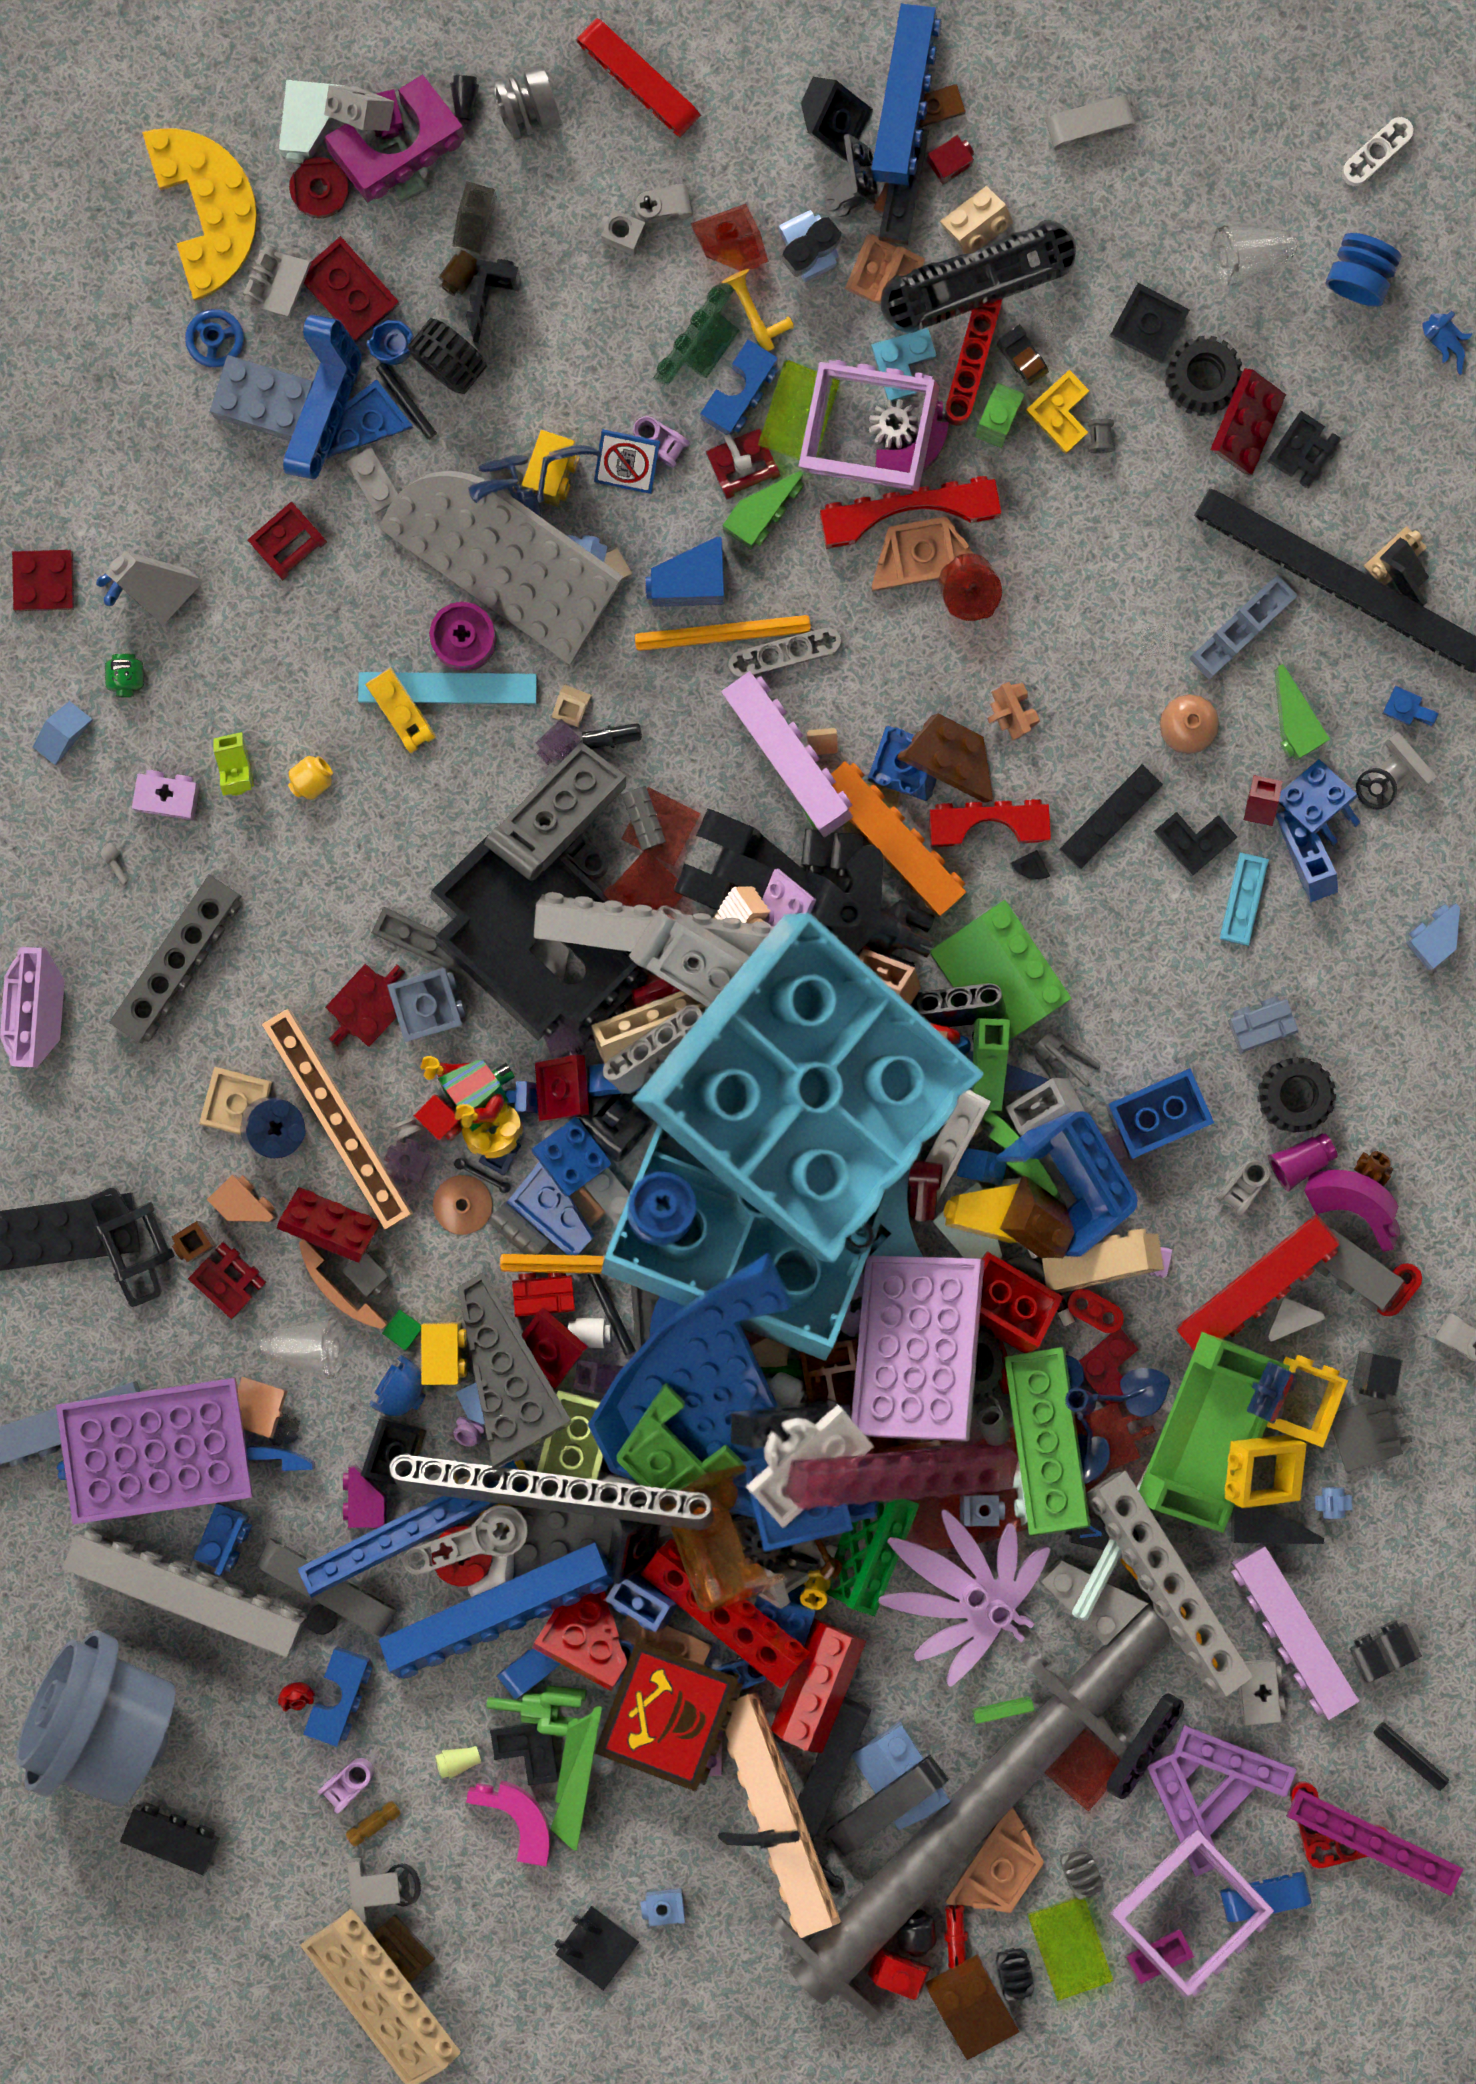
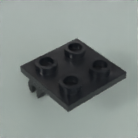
(859, 185)
(596, 1947)

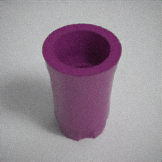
(1302, 1160)

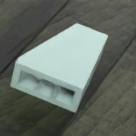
(303, 120)
(966, 1243)

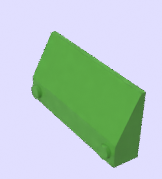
(1208, 1413)

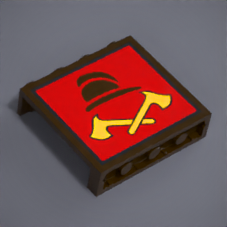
(668, 1716)

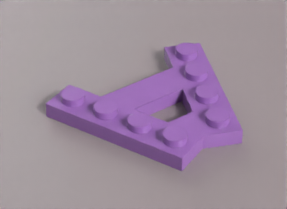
(1243, 1770)

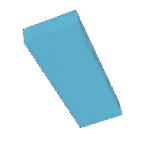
(1243, 899)

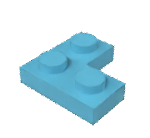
(900, 354)

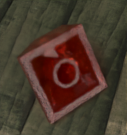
(731, 239)

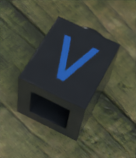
(1091, 1536)

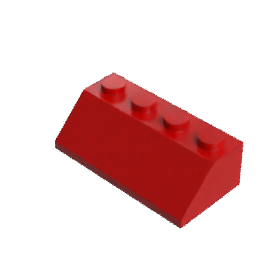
(818, 1687)

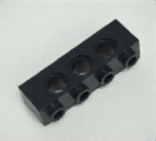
(754, 1426)

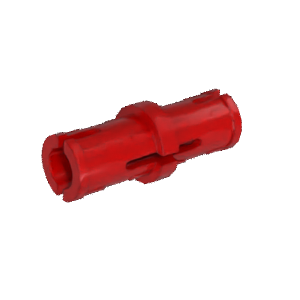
(955, 1935)

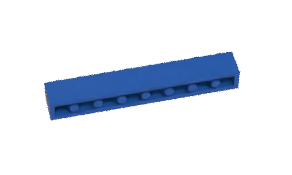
(497, 1611)

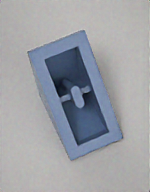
(61, 732)

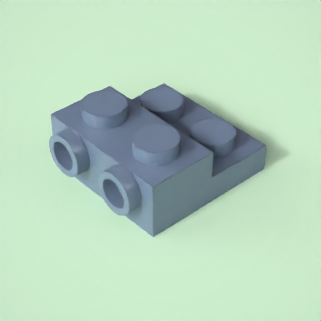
(426, 1004)

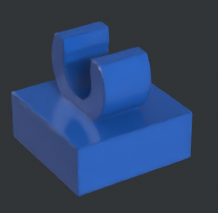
(524, 1097)

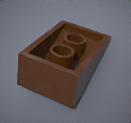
(971, 2007)

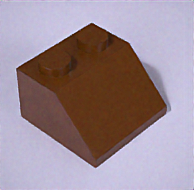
(1038, 1221)

